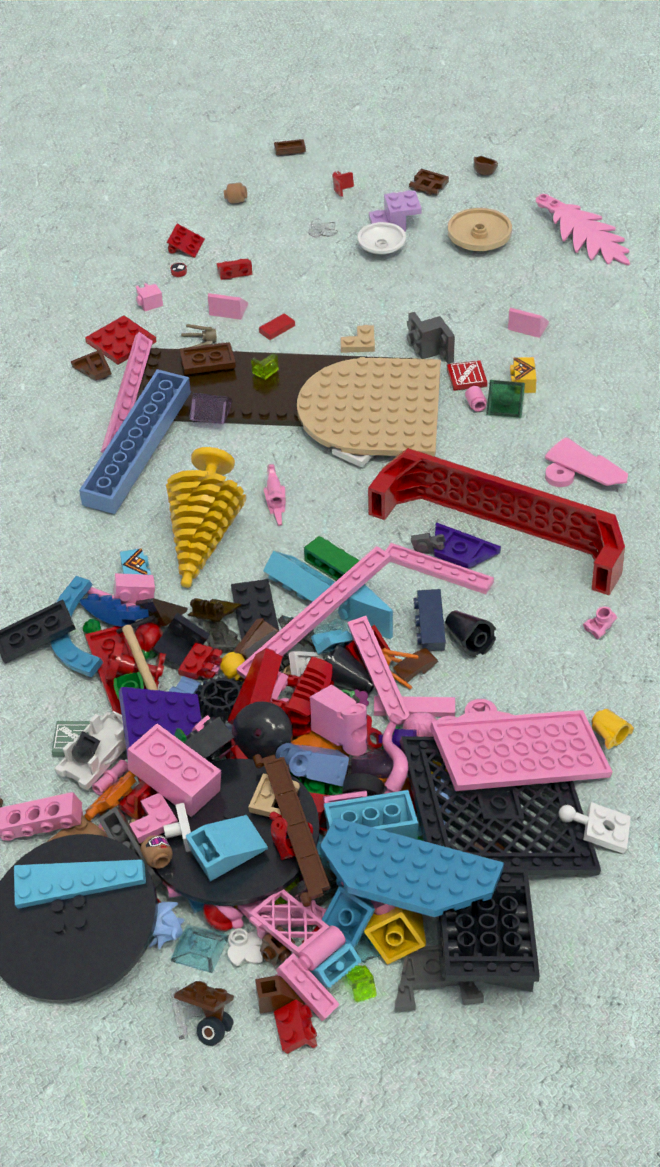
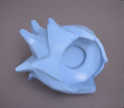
(167, 924)

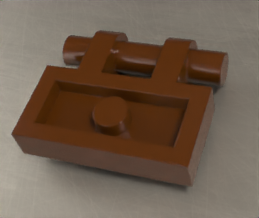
(433, 180)

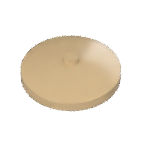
(479, 229)

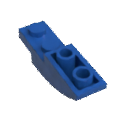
(112, 611)

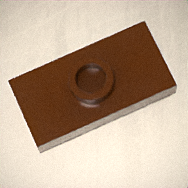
(289, 147)

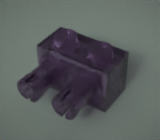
(374, 763)

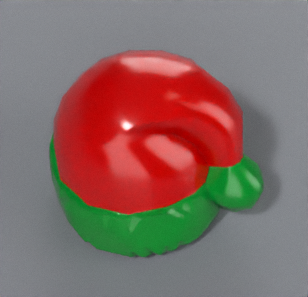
(147, 638)

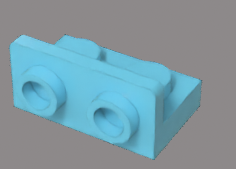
(328, 641)

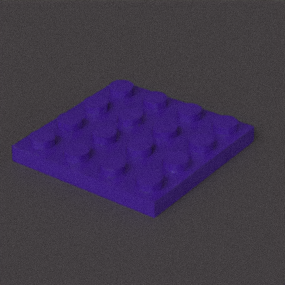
(146, 708)

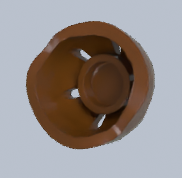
(485, 165)

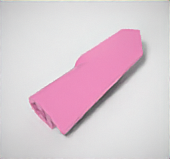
(576, 458)

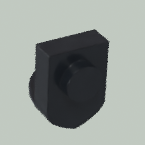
(84, 747)

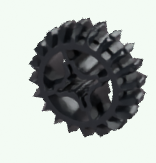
(218, 697)

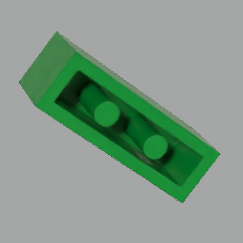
(328, 558)

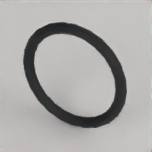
(138, 623)

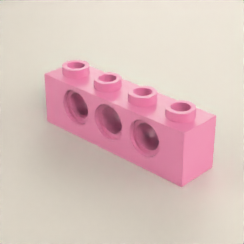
(40, 816)

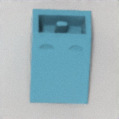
(225, 845)

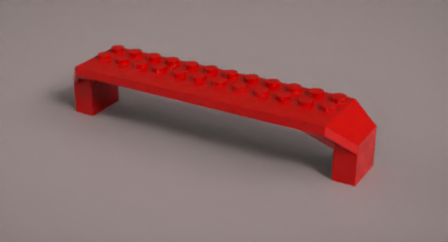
(503, 502)

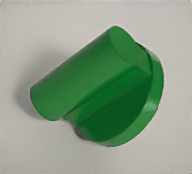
(91, 626)

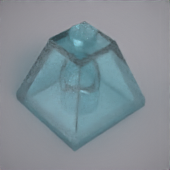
(199, 948)

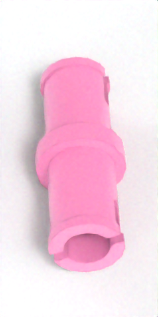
(110, 777)

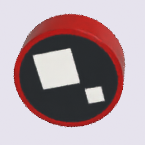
(178, 269)

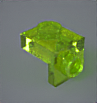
(266, 367)
(361, 982)

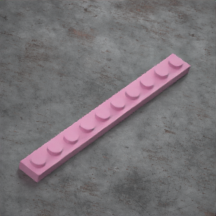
(129, 385)
(323, 605)

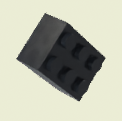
(211, 740)

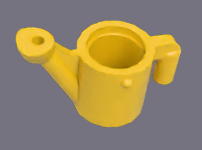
(611, 727)

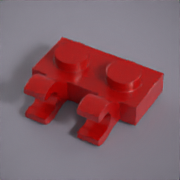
(197, 661)

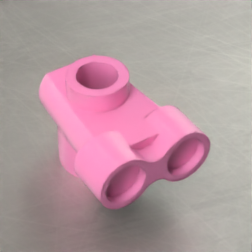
(602, 621)

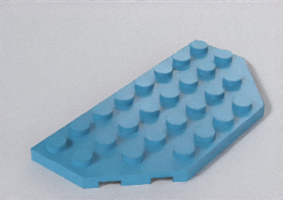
(407, 870)

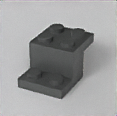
(430, 337)

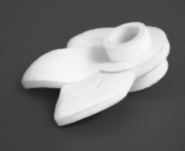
(247, 949)

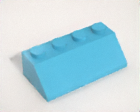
(297, 576)
(385, 812)

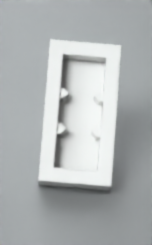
(179, 828)

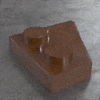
(92, 365)

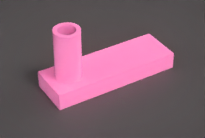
(307, 987)

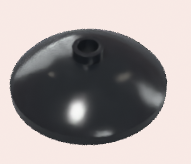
(274, 727)

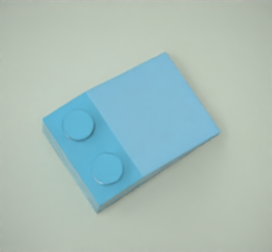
(367, 603)

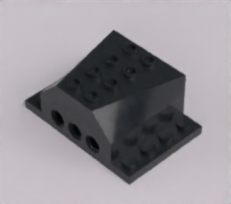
(492, 937)

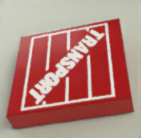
(466, 375)

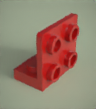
(132, 804)

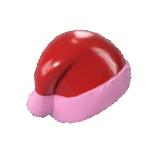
(223, 917)

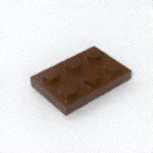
(207, 358)

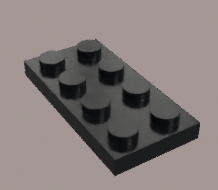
(255, 602)
(35, 631)

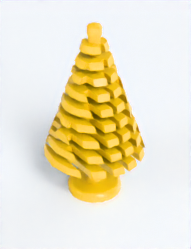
(202, 508)

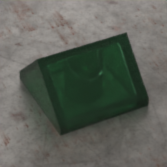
(505, 398)

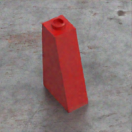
(258, 682)

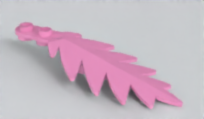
(584, 229)

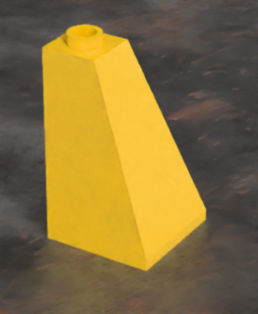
(396, 933)

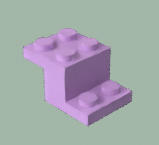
(396, 208)

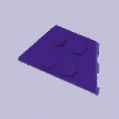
(464, 548)

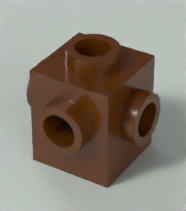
(273, 950)

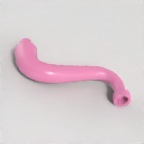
(400, 763)

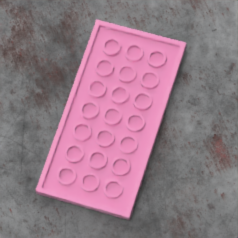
(520, 750)

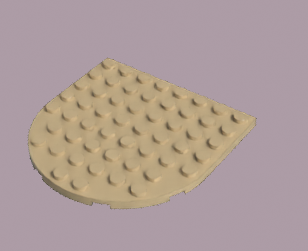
(373, 405)

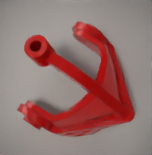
(278, 833)

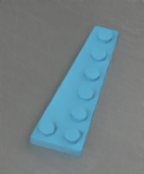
(47, 882)

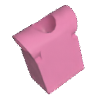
(340, 719)

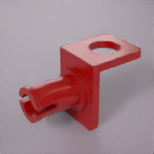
(342, 181)

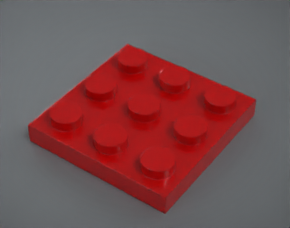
(117, 339)

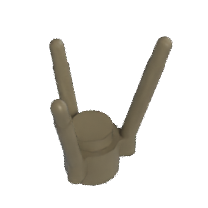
(208, 335)

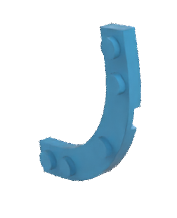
(62, 646)

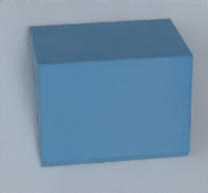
(349, 915)

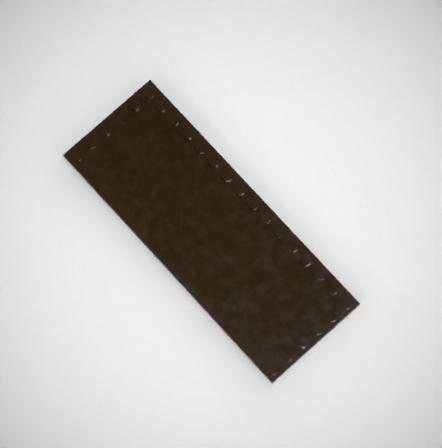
(254, 398)

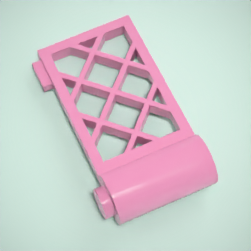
(319, 944)

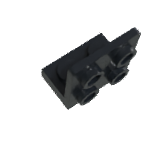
(179, 639)

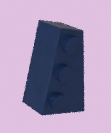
(429, 620)

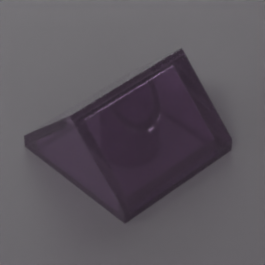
(210, 408)

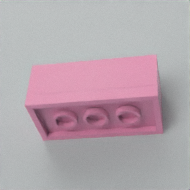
(174, 769)

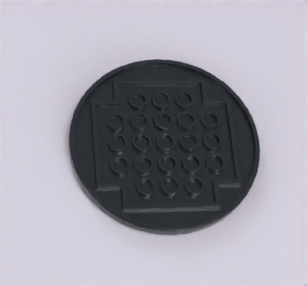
(256, 877)
(77, 943)

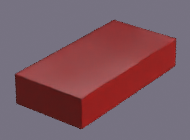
(277, 326)

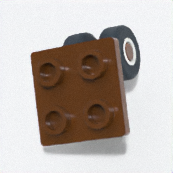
(212, 1001)

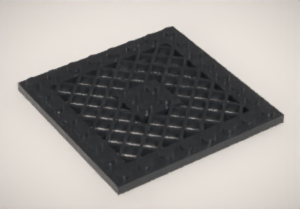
(497, 808)

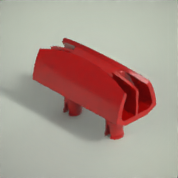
(314, 679)

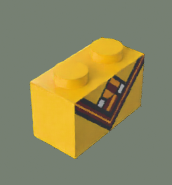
(524, 372)

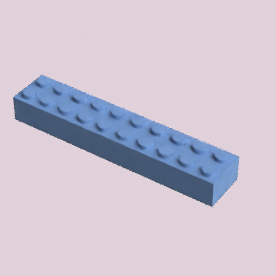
(135, 442)

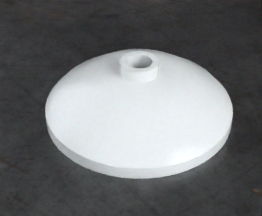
(381, 238)

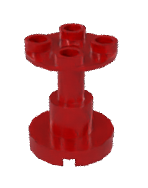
(126, 664)

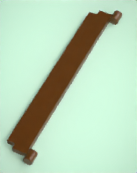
(297, 827)

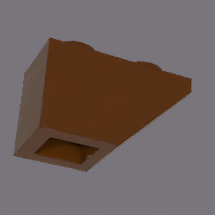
(274, 993)

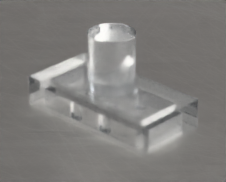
(183, 1012)

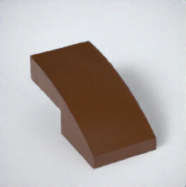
(410, 667)

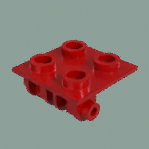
(184, 240)

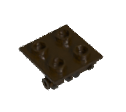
(213, 609)

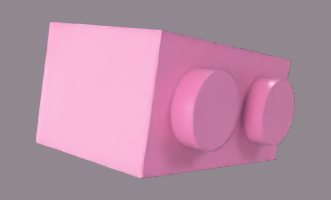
(133, 587)

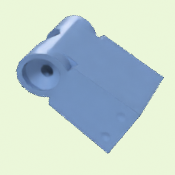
(315, 762)

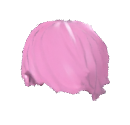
(420, 722)

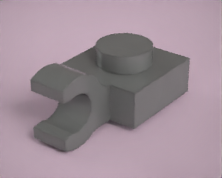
(425, 543)

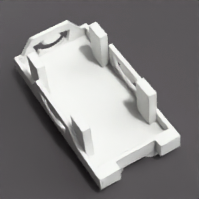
(112, 744)

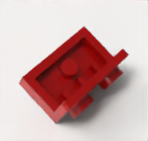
(295, 1026)

